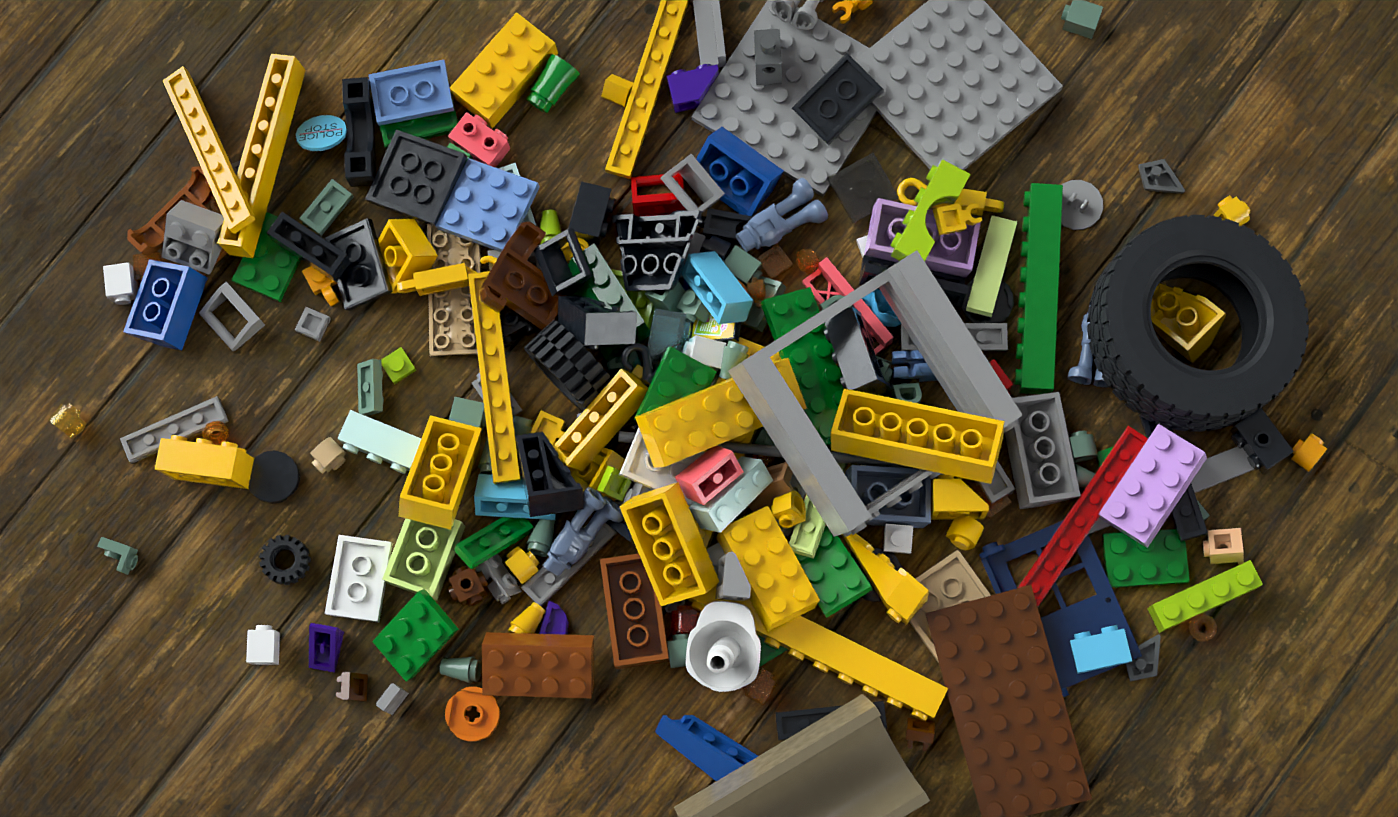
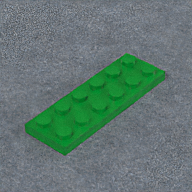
(808, 356)

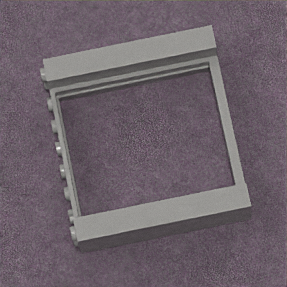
(945, 348)

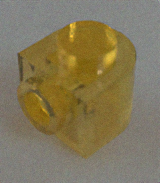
(67, 420)

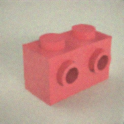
(479, 140)
(709, 474)

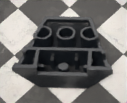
(654, 248)

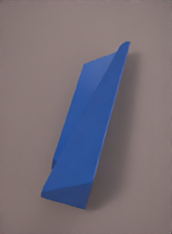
(704, 745)

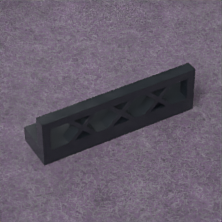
(952, 285)

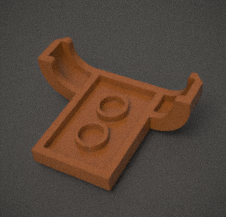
(151, 236)

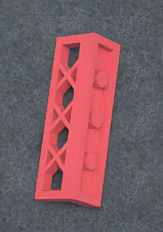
(843, 288)

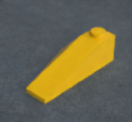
(896, 589)

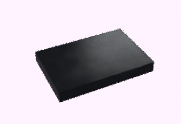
(837, 99)
(366, 274)

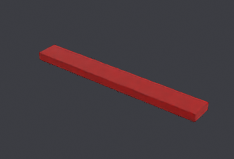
(1083, 515)

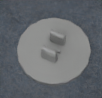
(1080, 205)

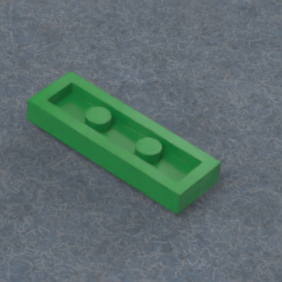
(492, 540)

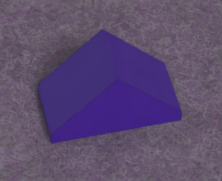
(324, 646)

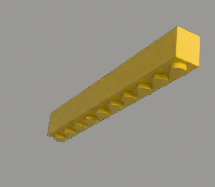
(848, 660)

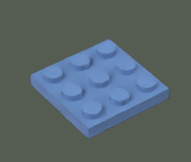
(487, 205)

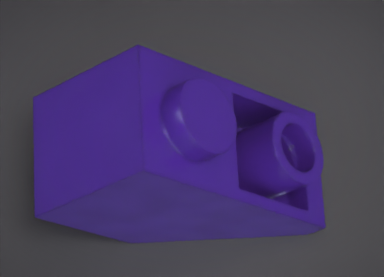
(691, 86)

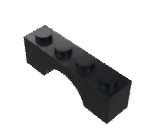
(359, 112)

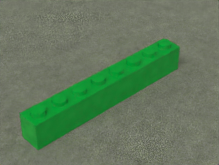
(1040, 289)

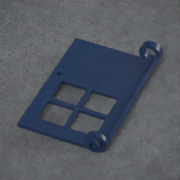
(1080, 617)

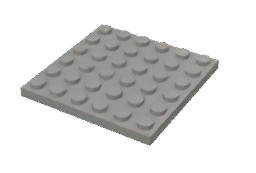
(955, 80)
(764, 113)

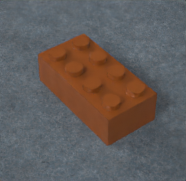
(633, 613)
(538, 665)

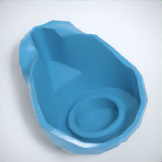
(881, 308)

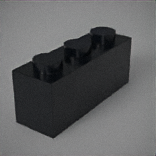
(308, 247)

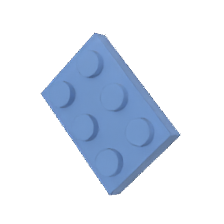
(411, 92)

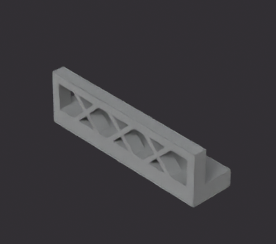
(709, 32)

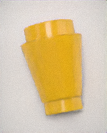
(528, 620)

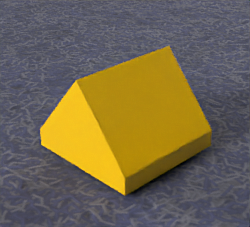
(617, 89)

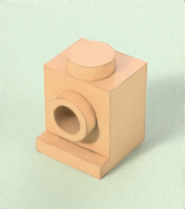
(1227, 539)

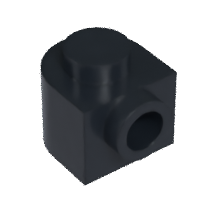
(718, 245)

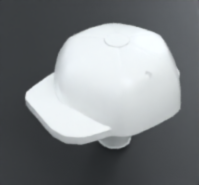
(724, 647)

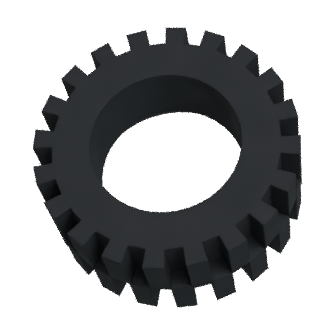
(568, 364)

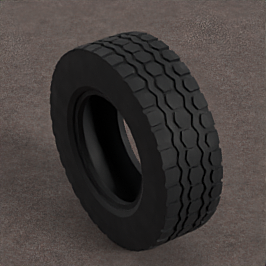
(1253, 281)

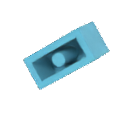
(1100, 650)

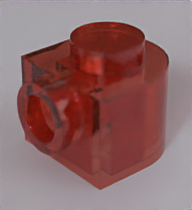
(684, 619)

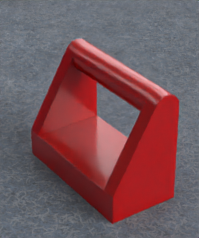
(654, 203)

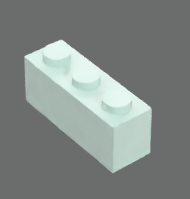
(379, 441)
(734, 498)

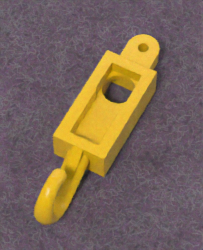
(965, 198)
(440, 278)

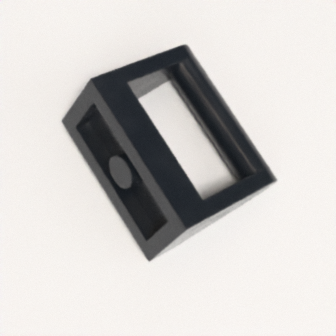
(555, 267)

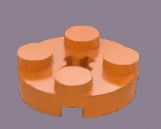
(460, 723)

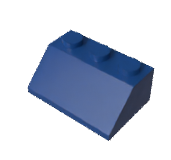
(738, 171)
(165, 304)

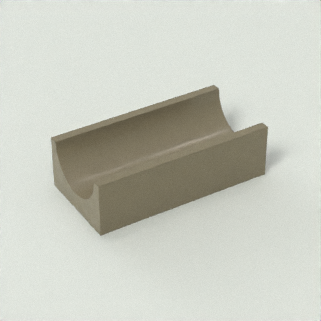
(826, 770)

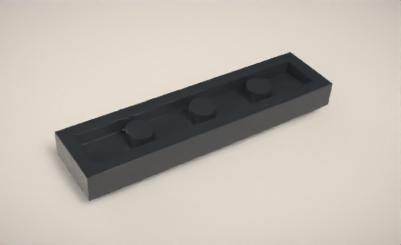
(794, 721)

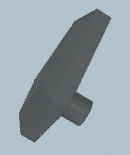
(1159, 177)
(1147, 664)

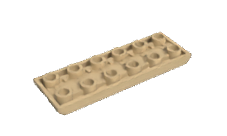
(451, 310)

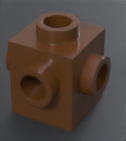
(474, 593)

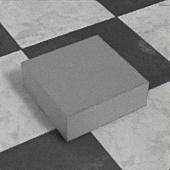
(312, 324)

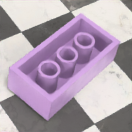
(950, 253)
(1152, 485)

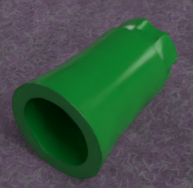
(552, 83)

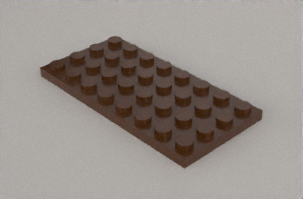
(1008, 705)

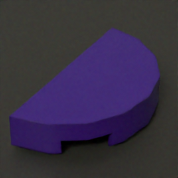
(554, 620)

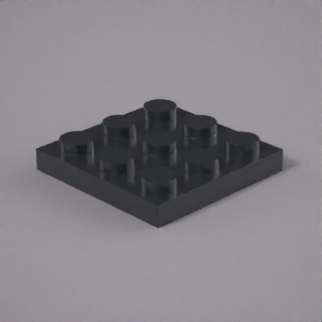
(416, 177)

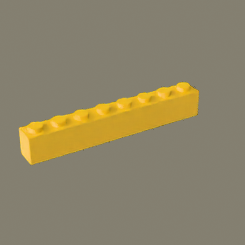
(265, 148)

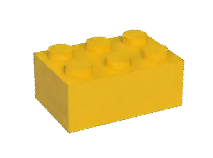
(204, 462)

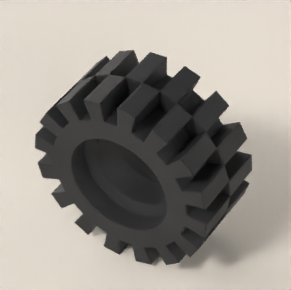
(271, 551)

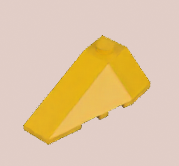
(1185, 320)

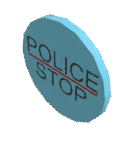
(321, 133)

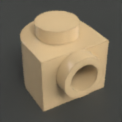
(328, 455)

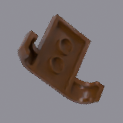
(518, 282)

